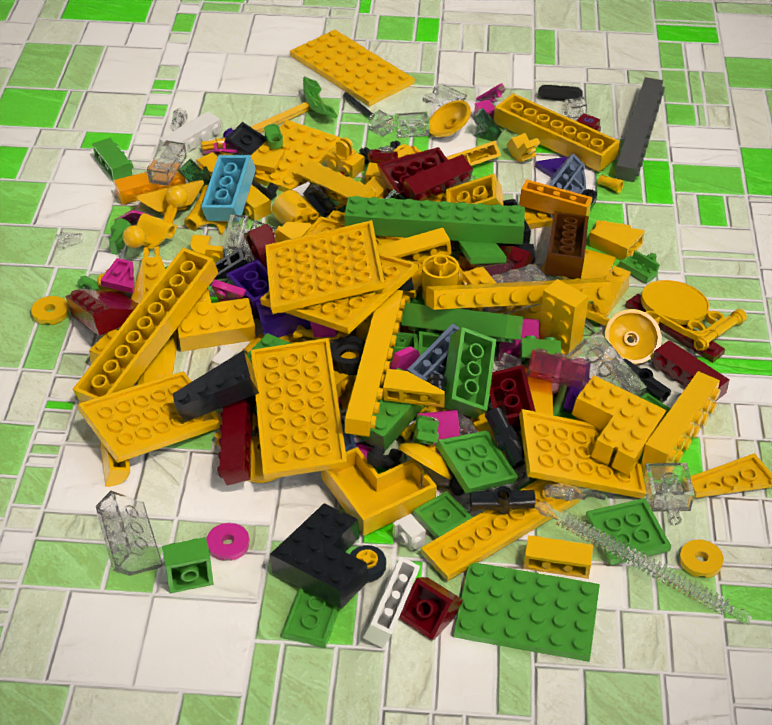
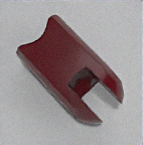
(378, 156)

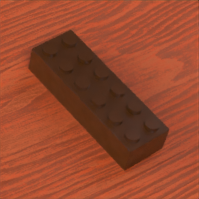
(567, 245)

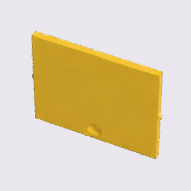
(595, 265)

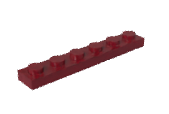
(714, 350)

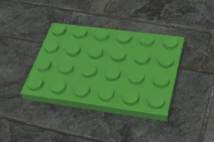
(528, 611)

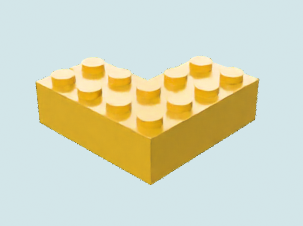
(216, 324)
(624, 419)
(378, 497)

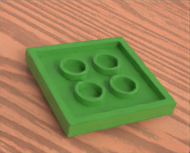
(476, 461)
(633, 524)

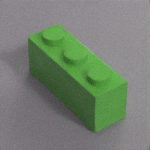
(112, 159)

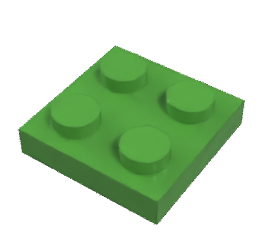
(441, 514)

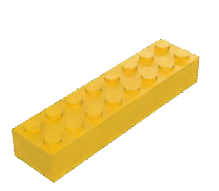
(556, 131)

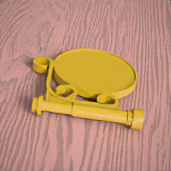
(682, 304)

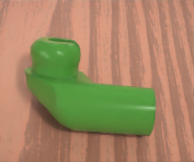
(87, 281)

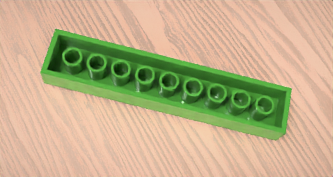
(460, 220)

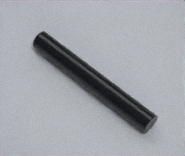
(358, 105)

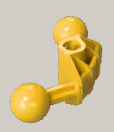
(152, 230)

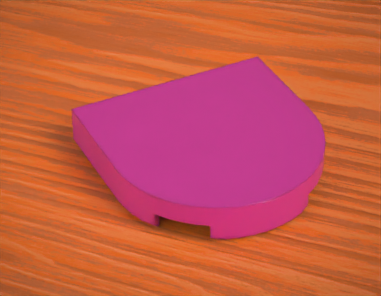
(404, 358)

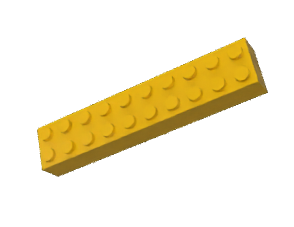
(148, 326)

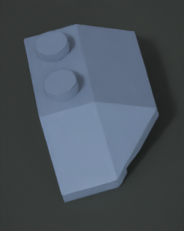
(570, 175)
(435, 357)

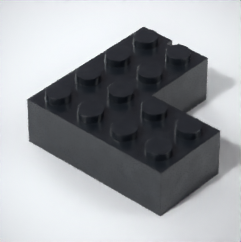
(317, 557)

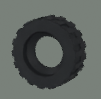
(340, 346)

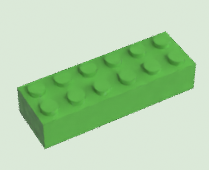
(494, 325)

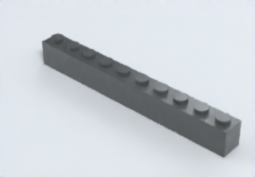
(640, 130)

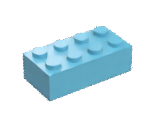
(228, 187)

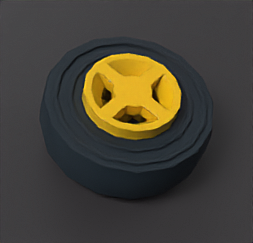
(374, 557)

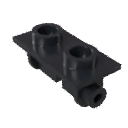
(315, 196)

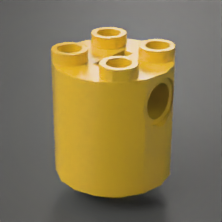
(293, 208)
(439, 271)

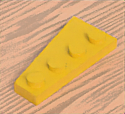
(735, 476)

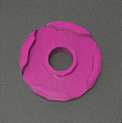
(224, 532)

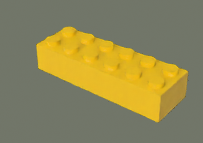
(682, 421)

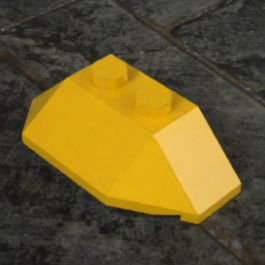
(157, 199)

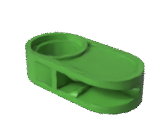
(273, 133)

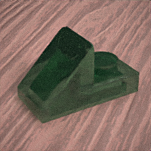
(487, 128)
(193, 172)

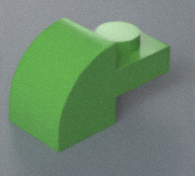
(116, 241)
(426, 430)

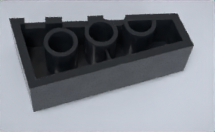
(217, 388)

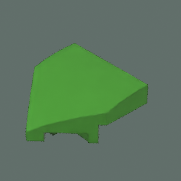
(641, 266)

